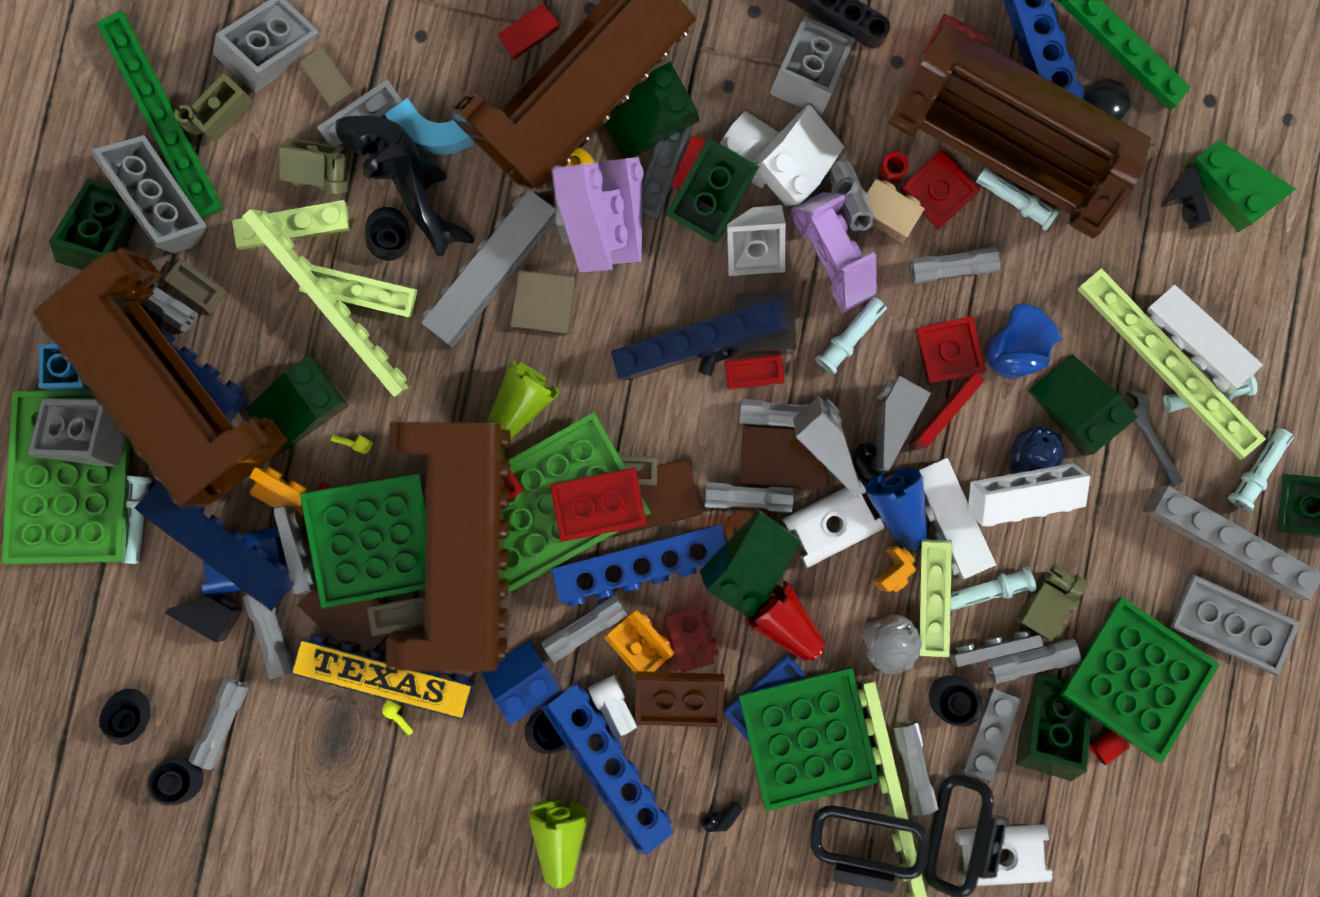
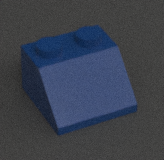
(521, 682)

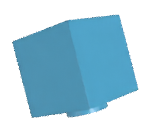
(56, 372)

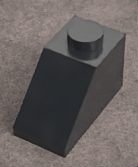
(208, 616)

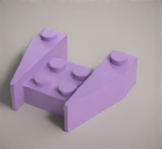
(602, 211)
(850, 276)

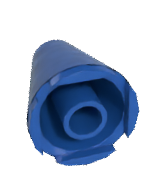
(901, 505)

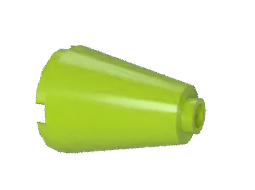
(520, 397)
(558, 839)

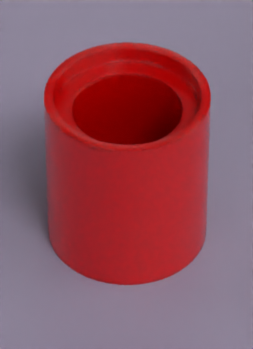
(900, 161)
(1108, 746)

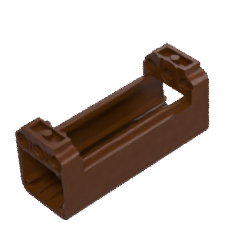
(574, 88)
(1024, 129)
(147, 383)
(461, 547)

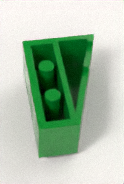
(1238, 185)

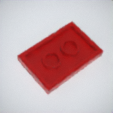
(946, 412)
(598, 504)

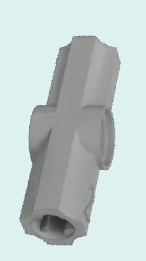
(856, 205)

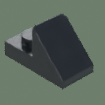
(1190, 193)

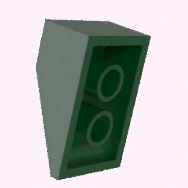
(652, 112)
(712, 190)
(92, 226)
(299, 401)
(1082, 405)
(1300, 505)
(750, 564)
(1053, 732)

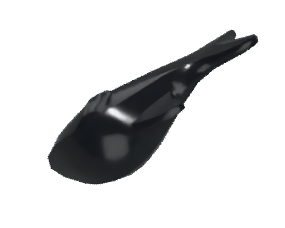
(397, 158)

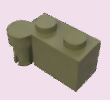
(215, 109)
(313, 164)
(1051, 602)

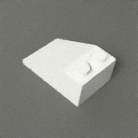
(798, 157)

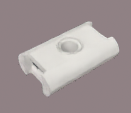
(811, 528)
(1025, 857)

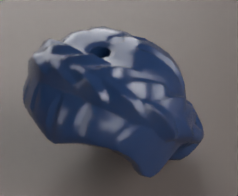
(1036, 450)

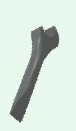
(1144, 424)

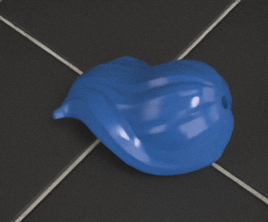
(1023, 343)

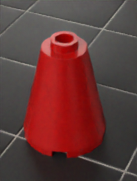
(788, 624)

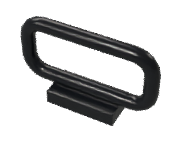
(987, 840)
(866, 872)

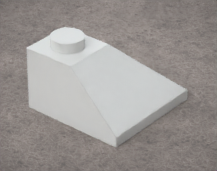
(748, 138)
(757, 242)

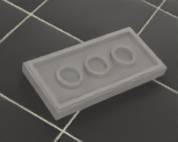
(1234, 624)

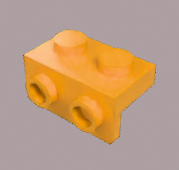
(275, 491)
(895, 577)
(639, 643)

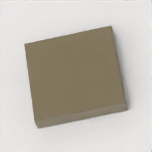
(543, 302)

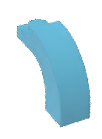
(429, 135)

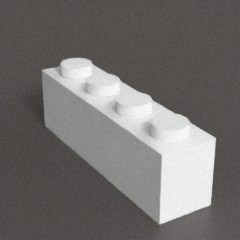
(1203, 341)
(1028, 494)
(948, 511)

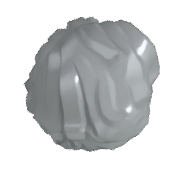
(892, 643)

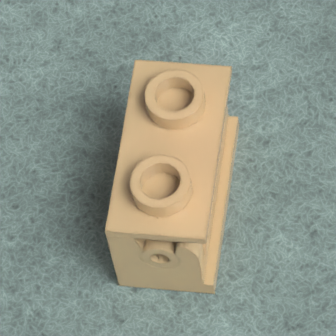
(893, 211)

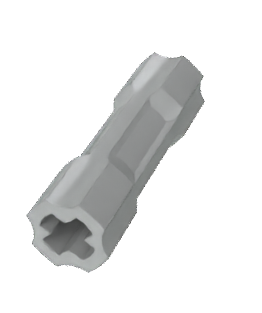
(953, 265)
(171, 310)
(766, 413)
(727, 496)
(583, 629)
(275, 653)
(1013, 666)
(210, 743)
(910, 746)

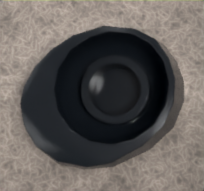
(1109, 97)
(387, 233)
(955, 701)
(125, 716)
(542, 735)
(174, 781)

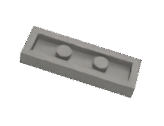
(373, 103)
(295, 549)
(995, 648)
(991, 734)

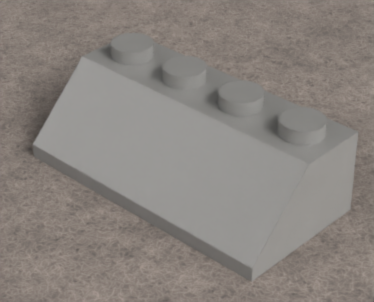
(151, 194)

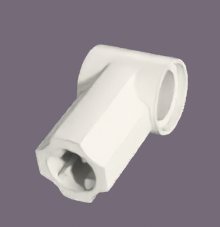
(610, 700)

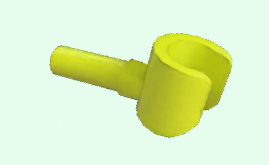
(360, 445)
(390, 710)

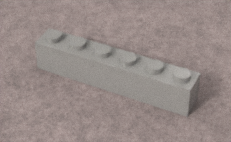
(490, 268)
(1233, 543)

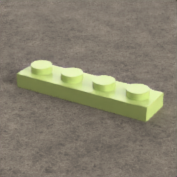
(297, 224)
(367, 291)
(935, 597)

